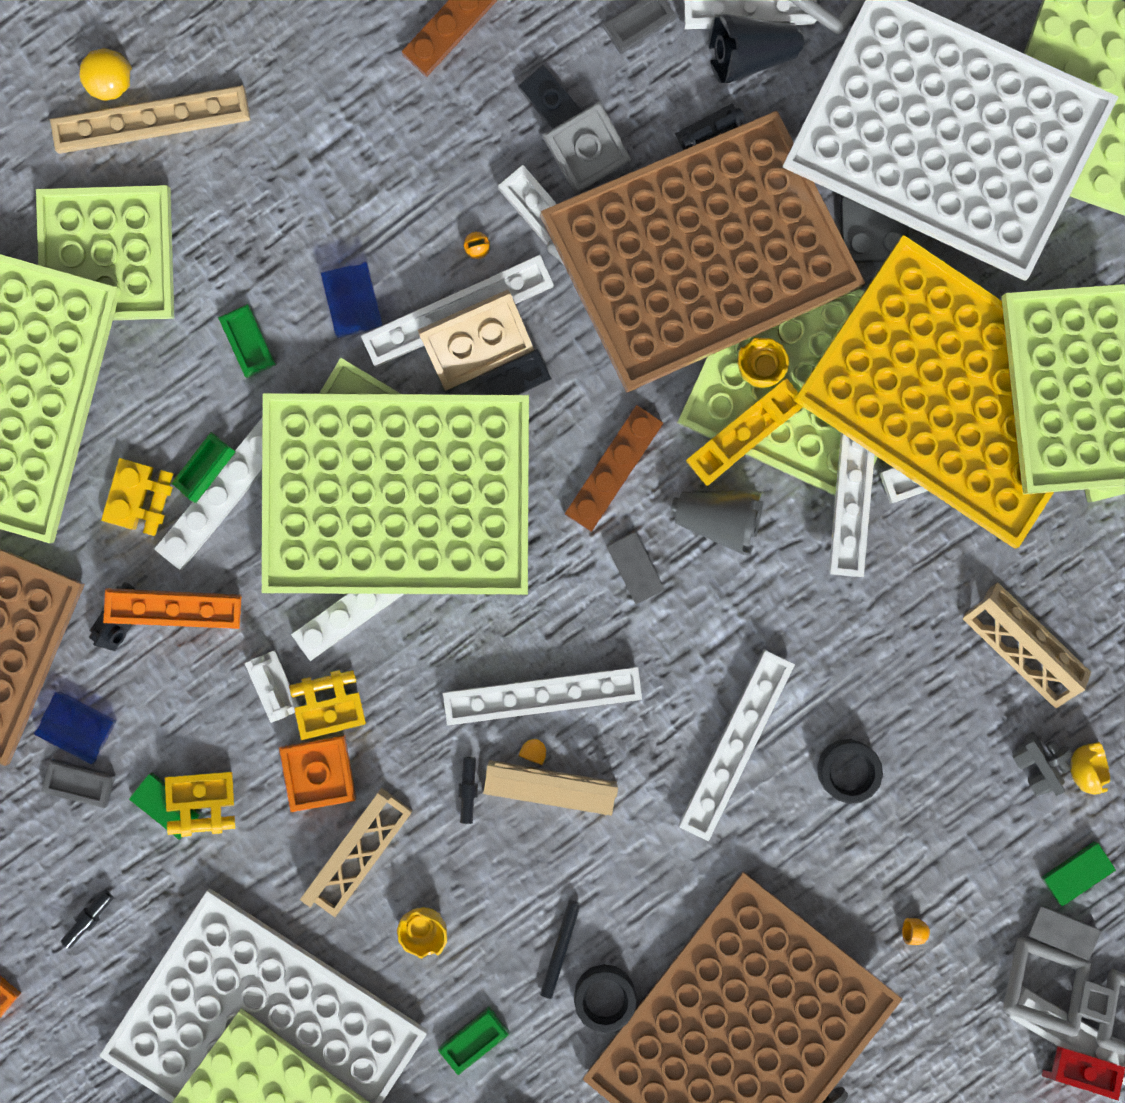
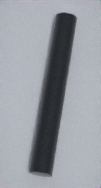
(560, 949)

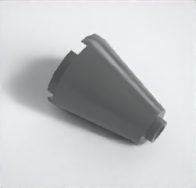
(721, 516)

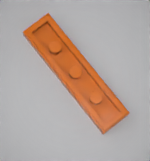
(172, 608)

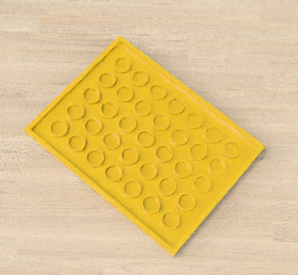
(929, 389)

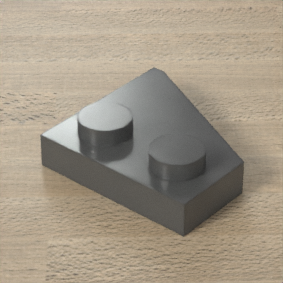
(868, 233)

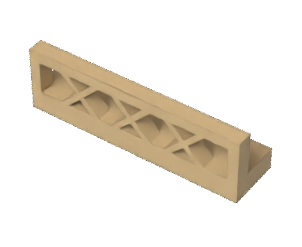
(1035, 638)
(550, 787)
(344, 850)

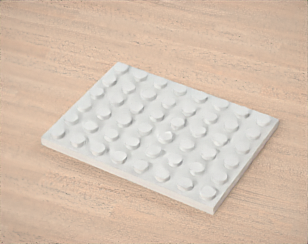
(950, 133)
(238, 962)

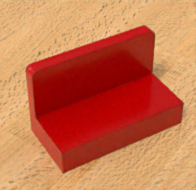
(1086, 1073)

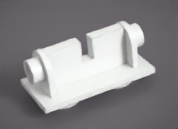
(272, 686)

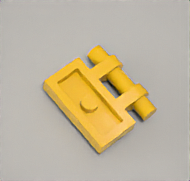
(128, 495)
(331, 714)
(199, 792)

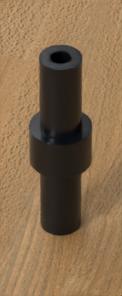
(467, 790)
(87, 919)

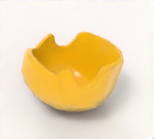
(105, 74)
(763, 362)
(1090, 768)
(422, 932)

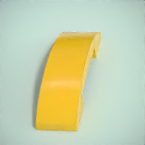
(745, 432)

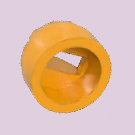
(477, 251)
(534, 751)
(915, 931)

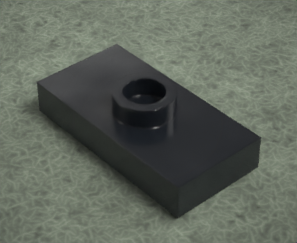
(548, 97)
(516, 376)

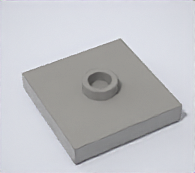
(586, 147)

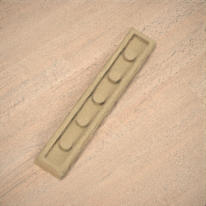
(150, 119)

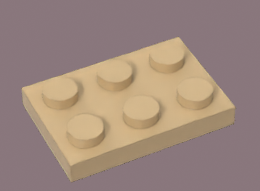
(476, 340)

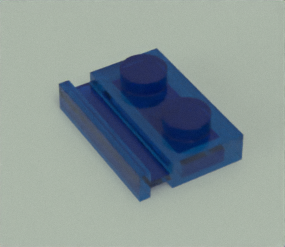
(351, 300)
(75, 727)

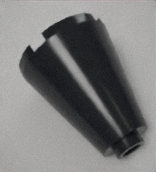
(750, 45)

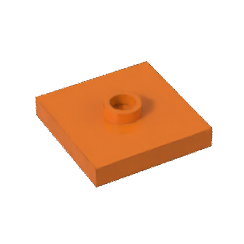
(317, 773)

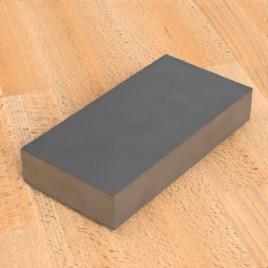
(638, 23)
(635, 568)
(78, 783)
(1063, 932)

